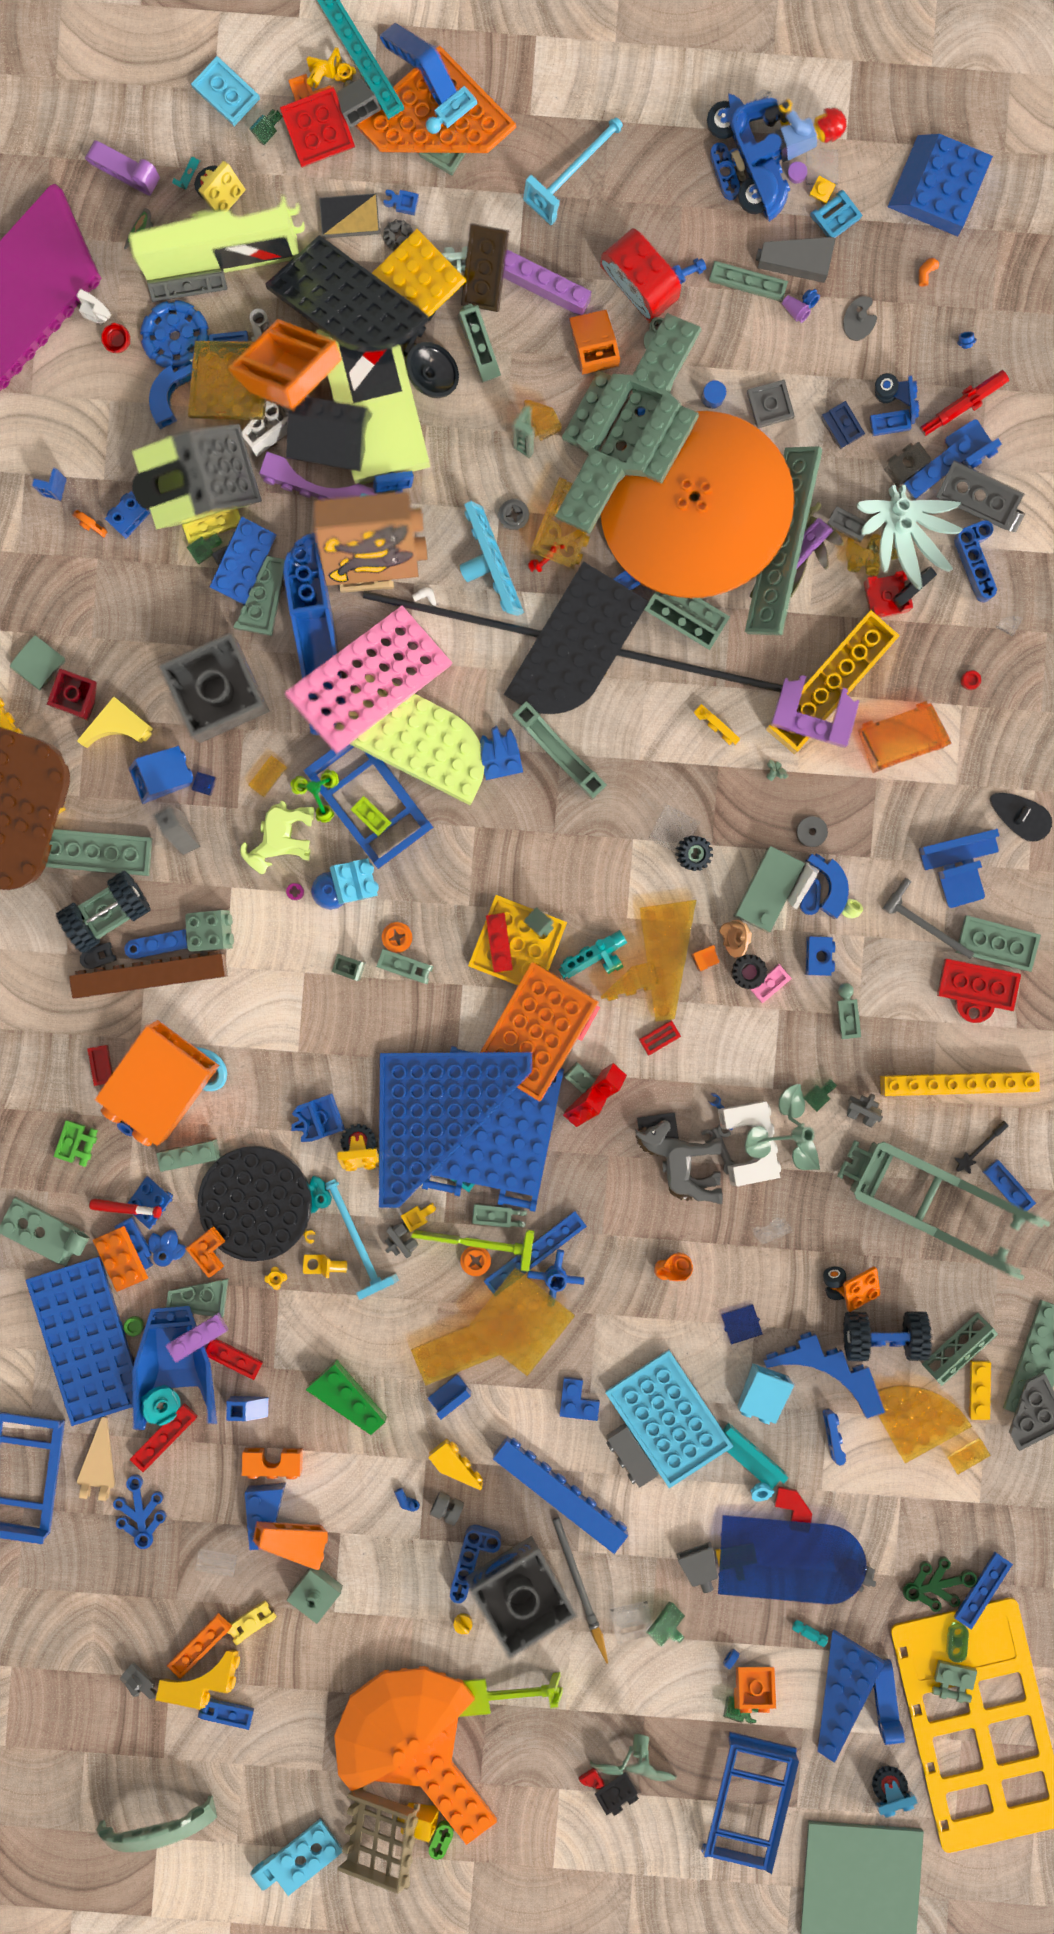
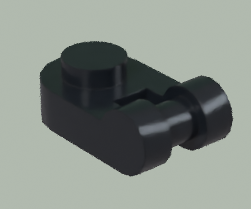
(91, 958)

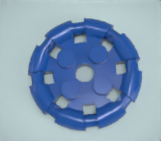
(169, 324)

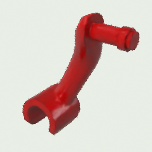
(535, 564)

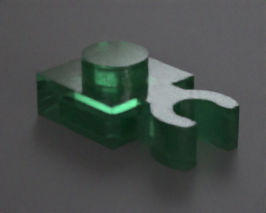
(734, 1714)

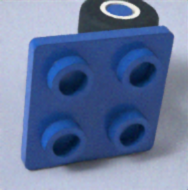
(888, 389)

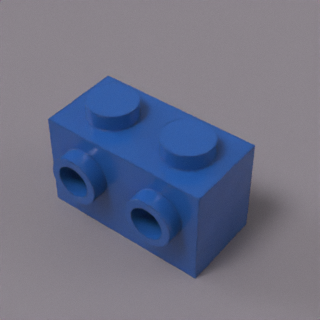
(126, 515)

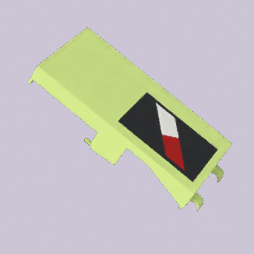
(217, 242)
(383, 386)

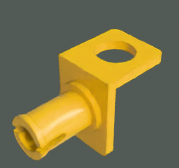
(322, 68)
(324, 1266)

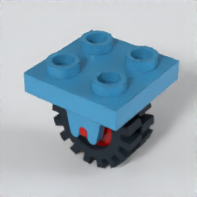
(891, 1789)

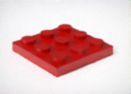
(317, 127)

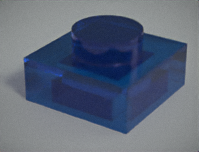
(204, 783)

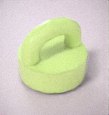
(852, 909)

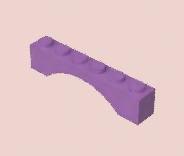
(277, 470)

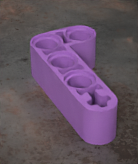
(139, 175)

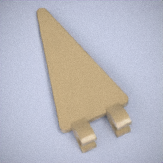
(98, 1465)

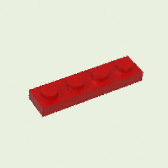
(163, 1438)

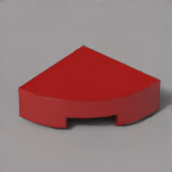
(592, 1779)

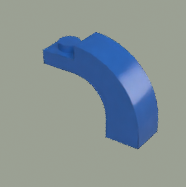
(161, 393)
(837, 885)

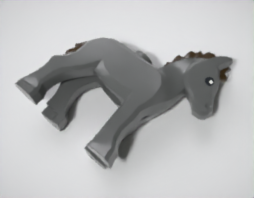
(678, 1163)

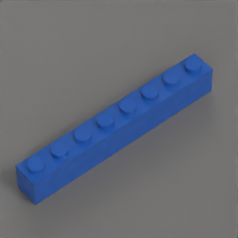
(560, 1494)

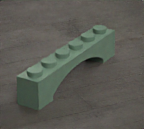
(550, 742)

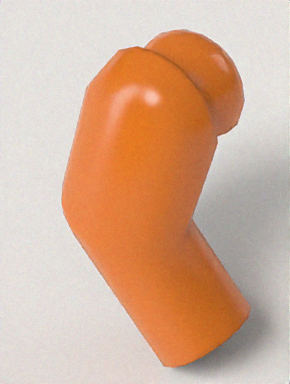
(924, 270)

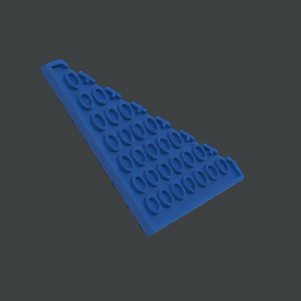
(433, 1107)

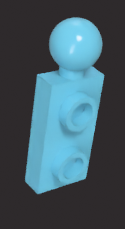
(451, 110)

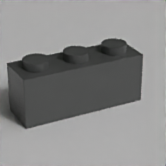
(631, 1455)

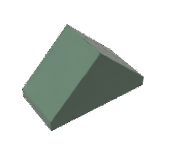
(348, 967)

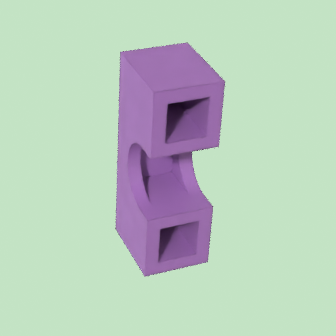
(197, 1337)

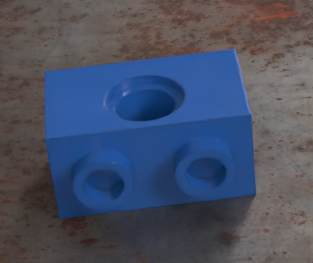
(813, 946)

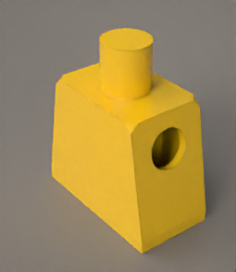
(426, 1823)

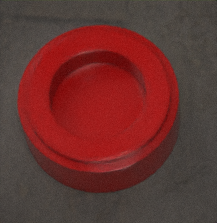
(971, 680)

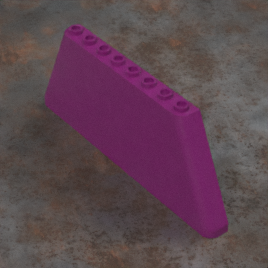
(40, 277)

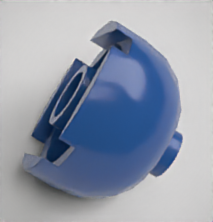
(324, 892)

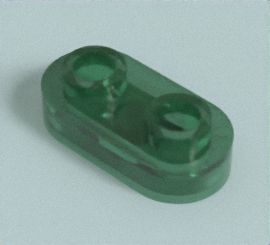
(957, 1641)

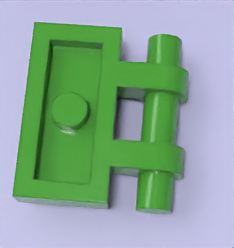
(70, 1140)

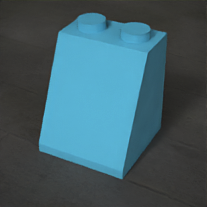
(764, 1394)

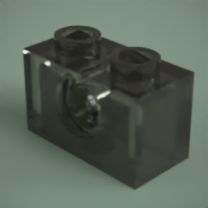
(915, 455)

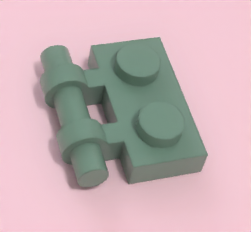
(955, 1675)

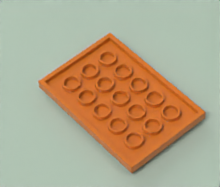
(544, 1020)

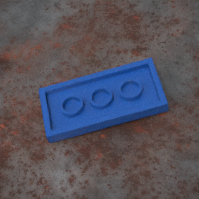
(242, 560)

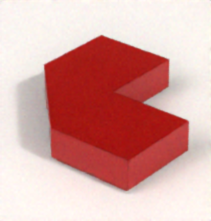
(791, 1500)

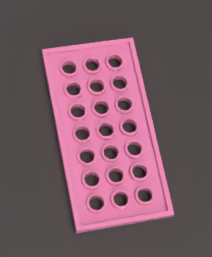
(368, 691)

